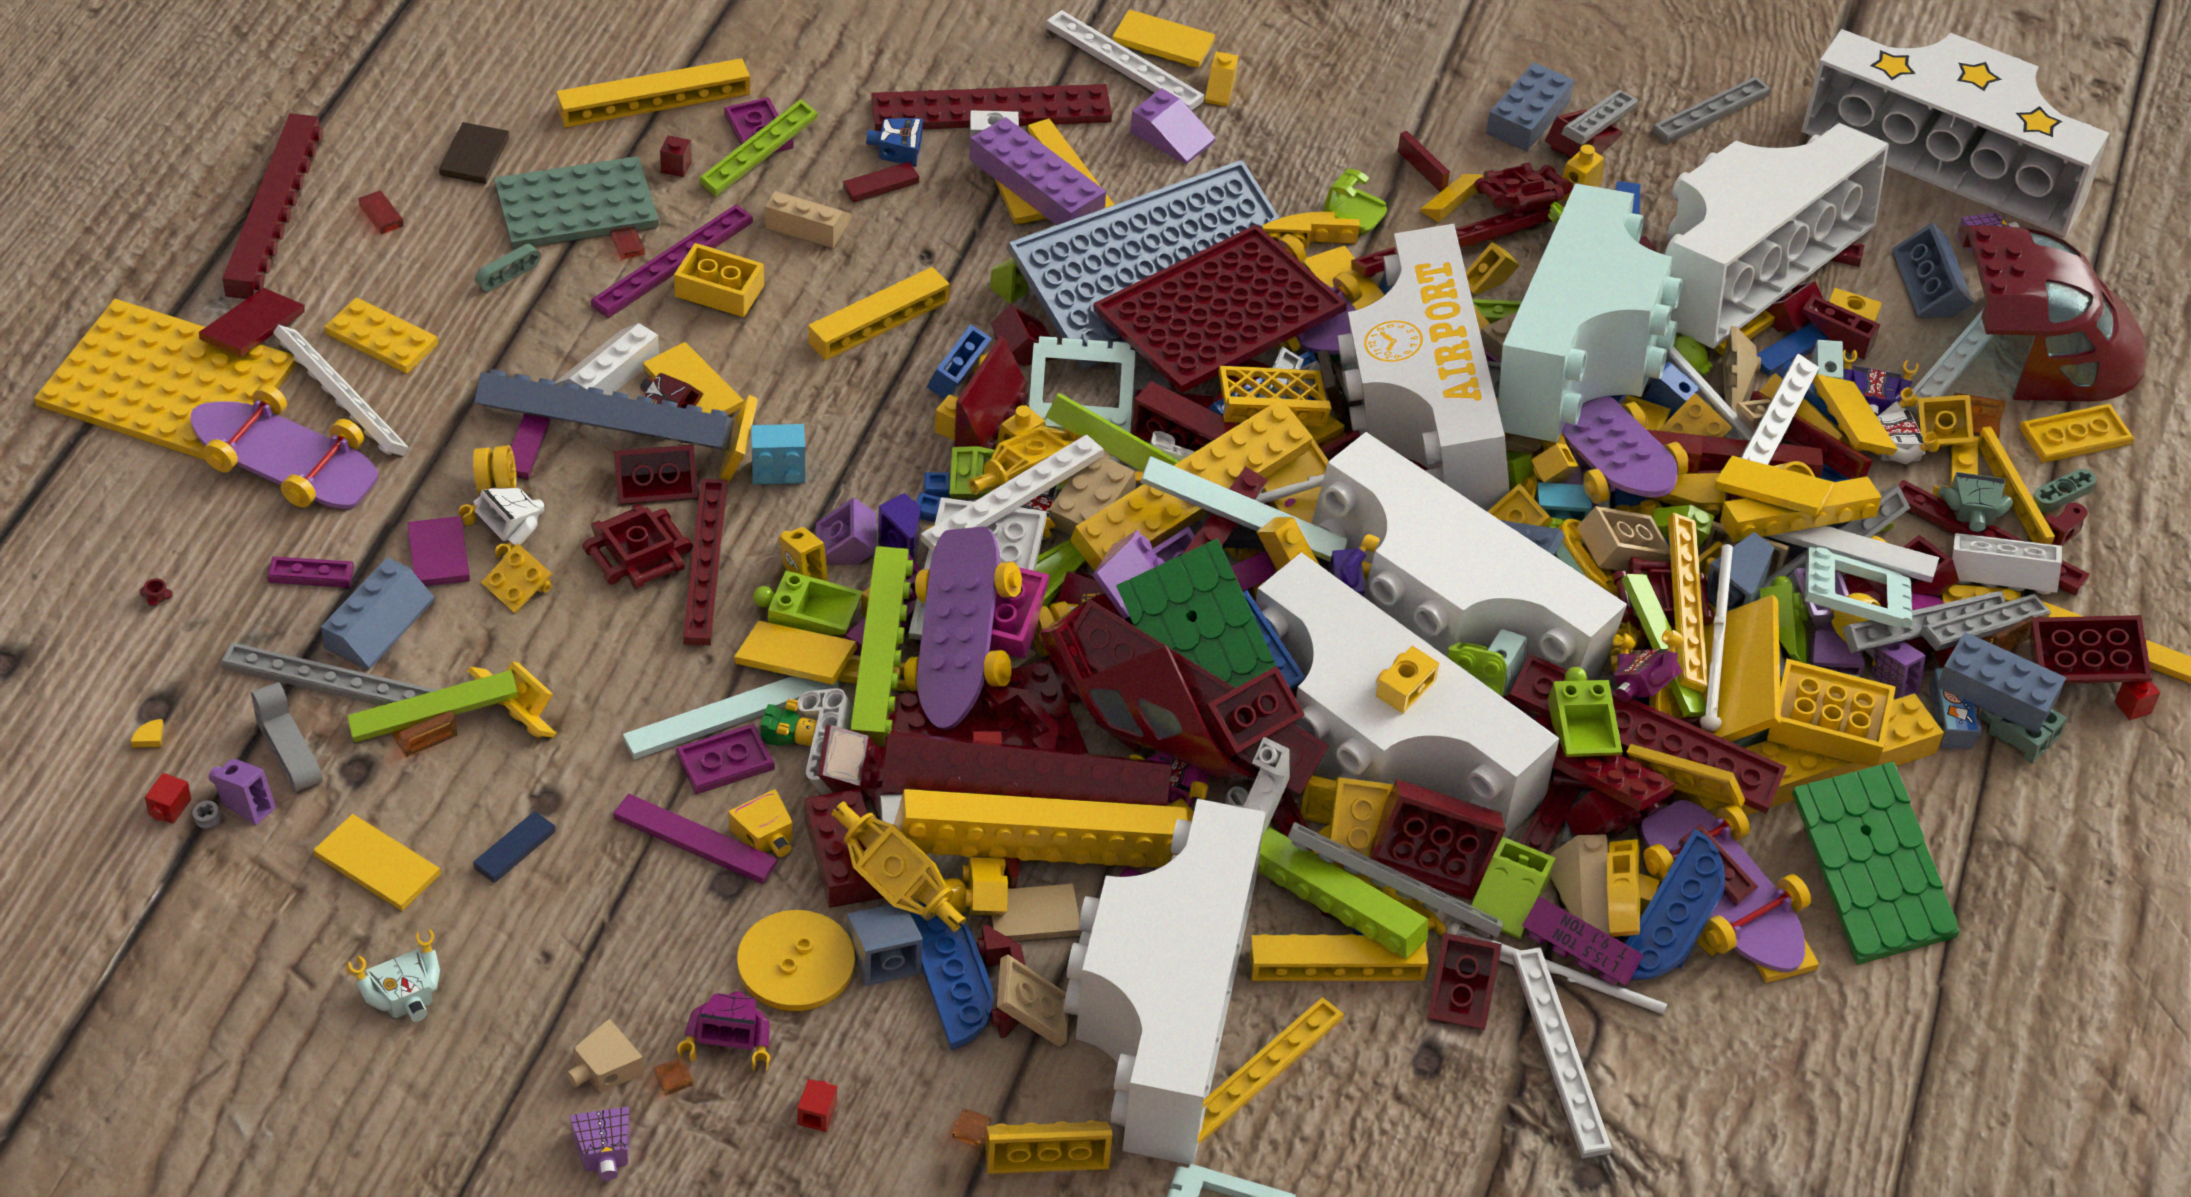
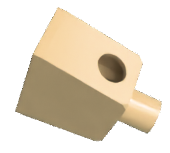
(605, 1059)

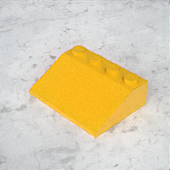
(1833, 713)

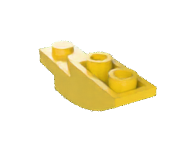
(1314, 228)
(1623, 888)

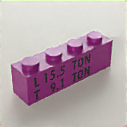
(1583, 941)

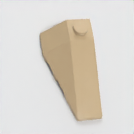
(1738, 367)
(1582, 879)

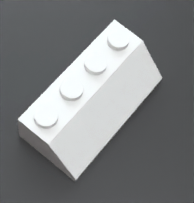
(614, 361)
(2007, 563)

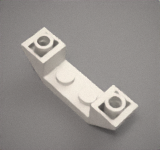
(1270, 780)

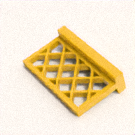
(1242, 408)

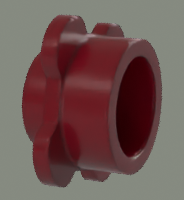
(155, 591)

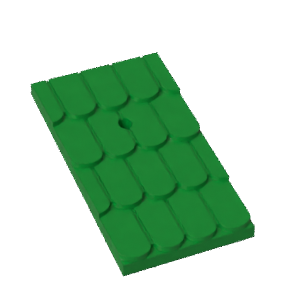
(1200, 613)
(1875, 862)

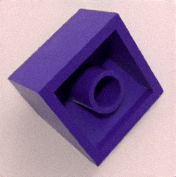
(900, 524)

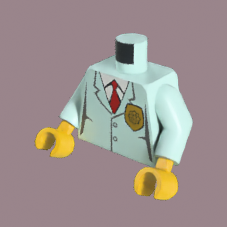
(402, 983)

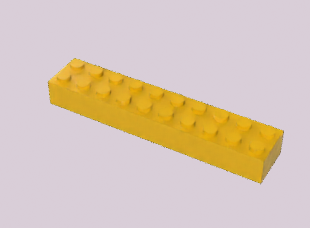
(1260, 443)
(1909, 737)
(1038, 828)

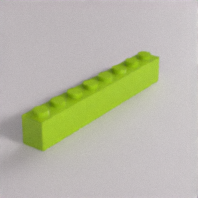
(880, 644)
(1342, 895)

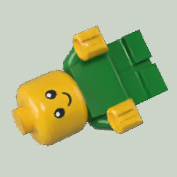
(786, 726)

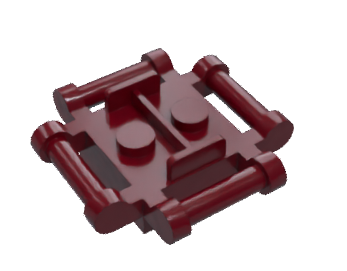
(1522, 188)
(638, 545)
(1661, 581)

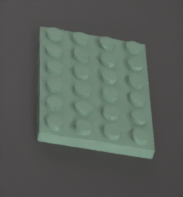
(575, 202)

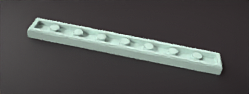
(1232, 504)
(717, 716)

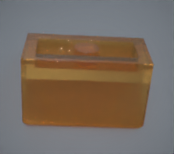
(1985, 413)
(2012, 635)
(426, 734)

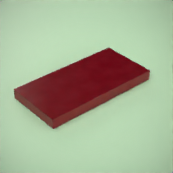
(251, 322)

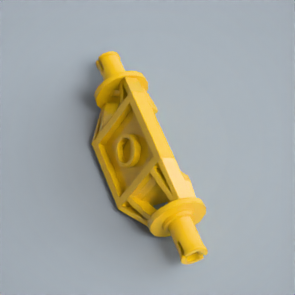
(1020, 455)
(897, 867)

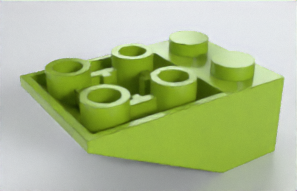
(1513, 884)

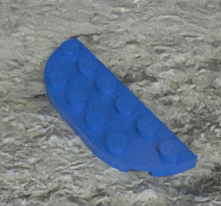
(1679, 908)
(955, 979)

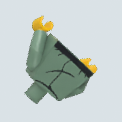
(1975, 499)

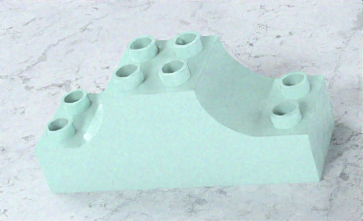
(1589, 318)

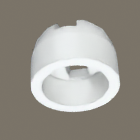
(1239, 794)

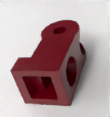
(2067, 523)

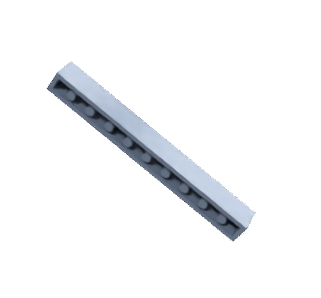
(604, 410)

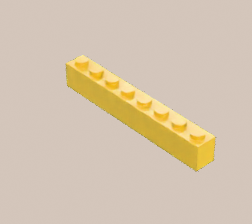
(653, 92)

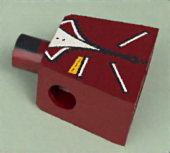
(670, 389)

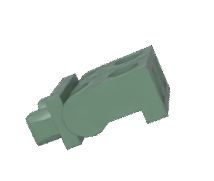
(2026, 740)

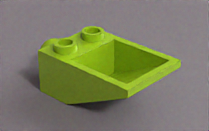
(809, 604)
(1791, 618)
(1584, 716)

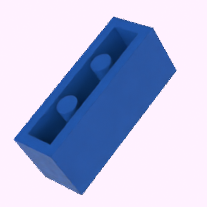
(958, 362)

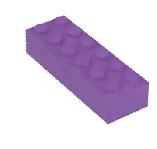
(1035, 173)

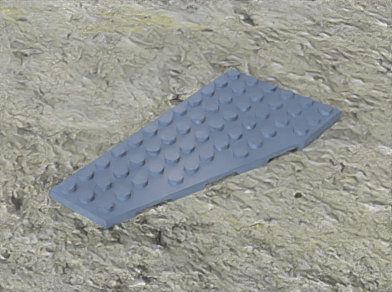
(1130, 241)

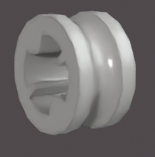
(209, 820)

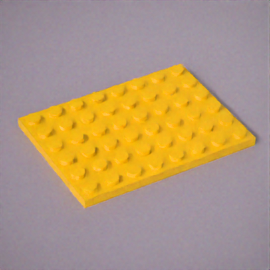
(150, 371)

